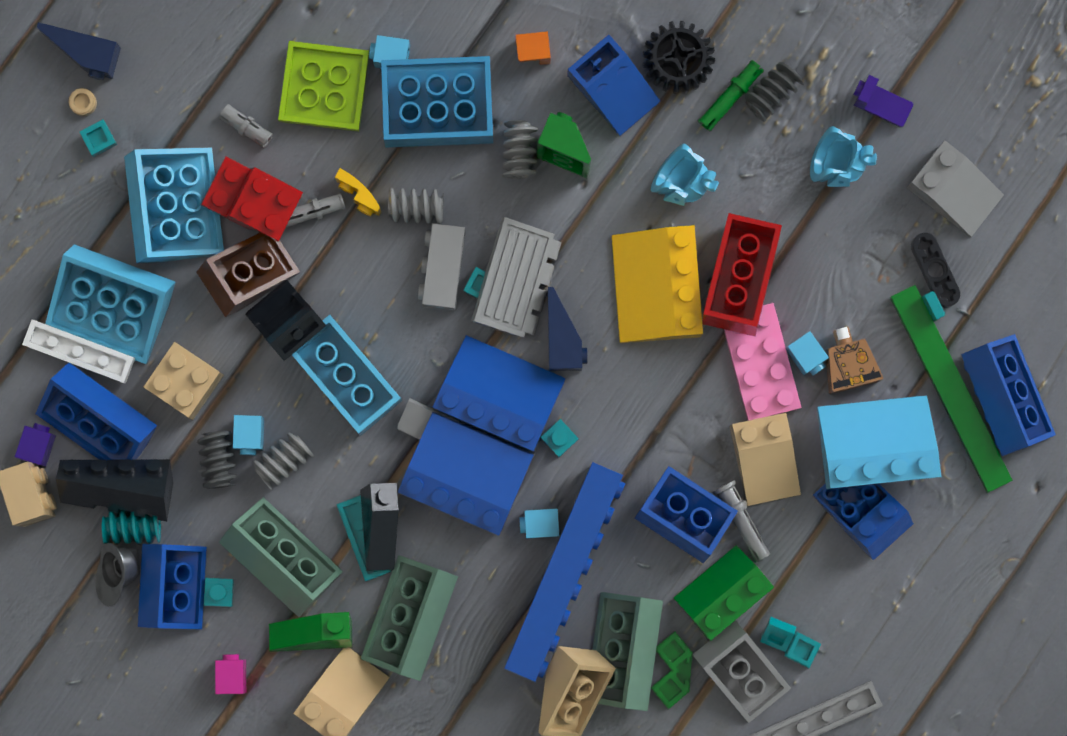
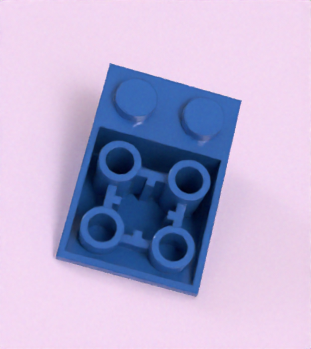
(613, 85)
(866, 515)

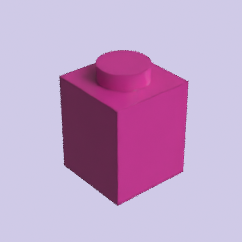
(230, 675)

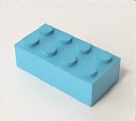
(347, 377)

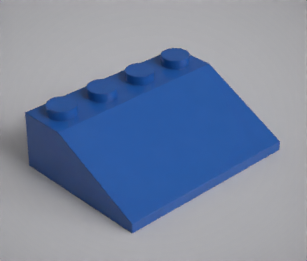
(499, 394)
(465, 473)

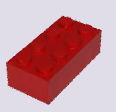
(741, 274)

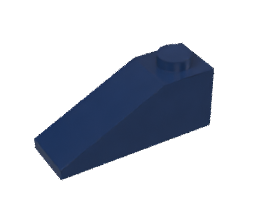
(91, 53)
(564, 342)

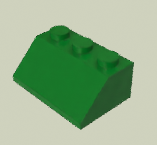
(563, 145)
(723, 592)

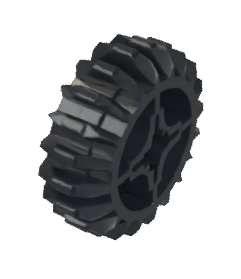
(674, 34)

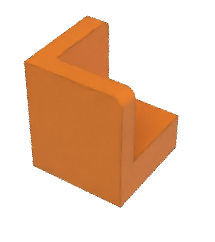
(533, 47)

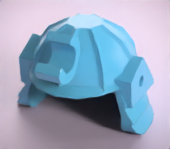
(840, 159)
(683, 177)

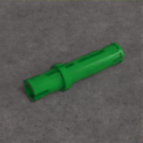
(738, 87)

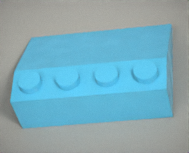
(166, 206)
(109, 302)
(878, 442)

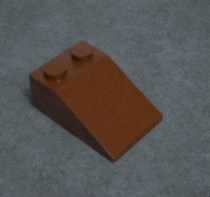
(246, 272)

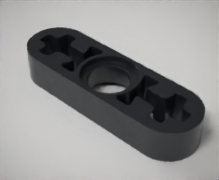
(940, 259)

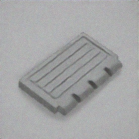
(514, 277)

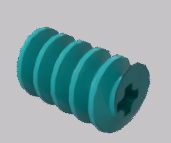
(130, 527)

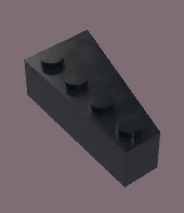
(118, 485)

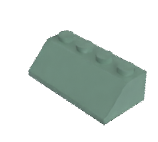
(280, 556)
(409, 618)
(628, 639)

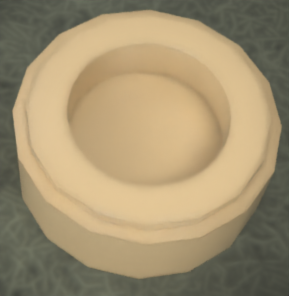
(82, 102)

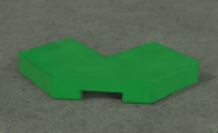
(677, 681)

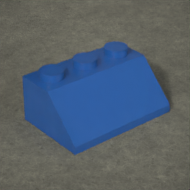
(686, 514)
(172, 586)

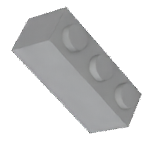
(442, 267)

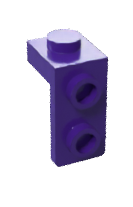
(881, 102)

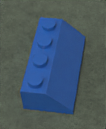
(1008, 394)
(94, 416)

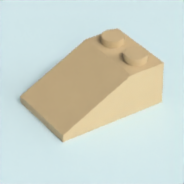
(766, 459)
(572, 690)
(341, 694)

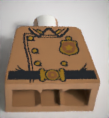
(850, 363)

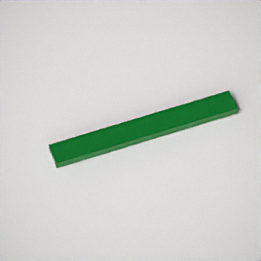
(950, 388)

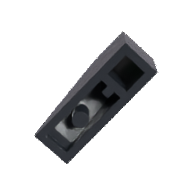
(380, 525)

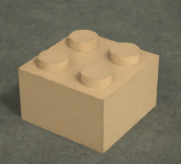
(183, 381)
(26, 494)

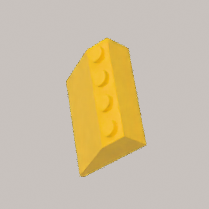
(657, 284)

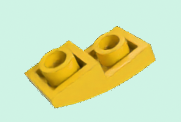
(364, 199)

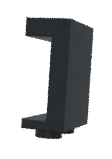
(285, 319)

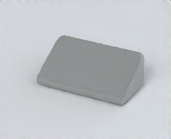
(416, 418)

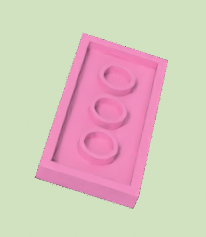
(763, 368)

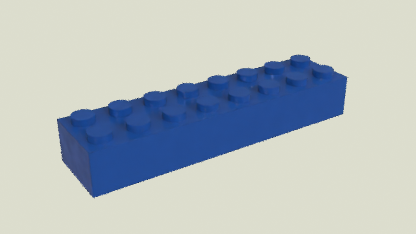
(563, 572)

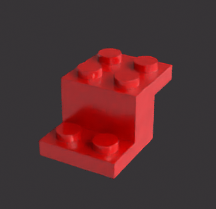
(251, 198)

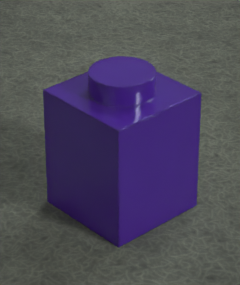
(35, 444)

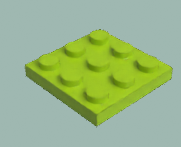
(324, 86)

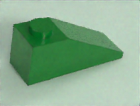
(312, 633)

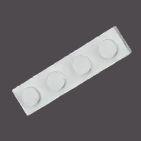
(78, 351)

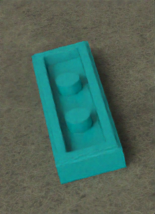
(352, 519)

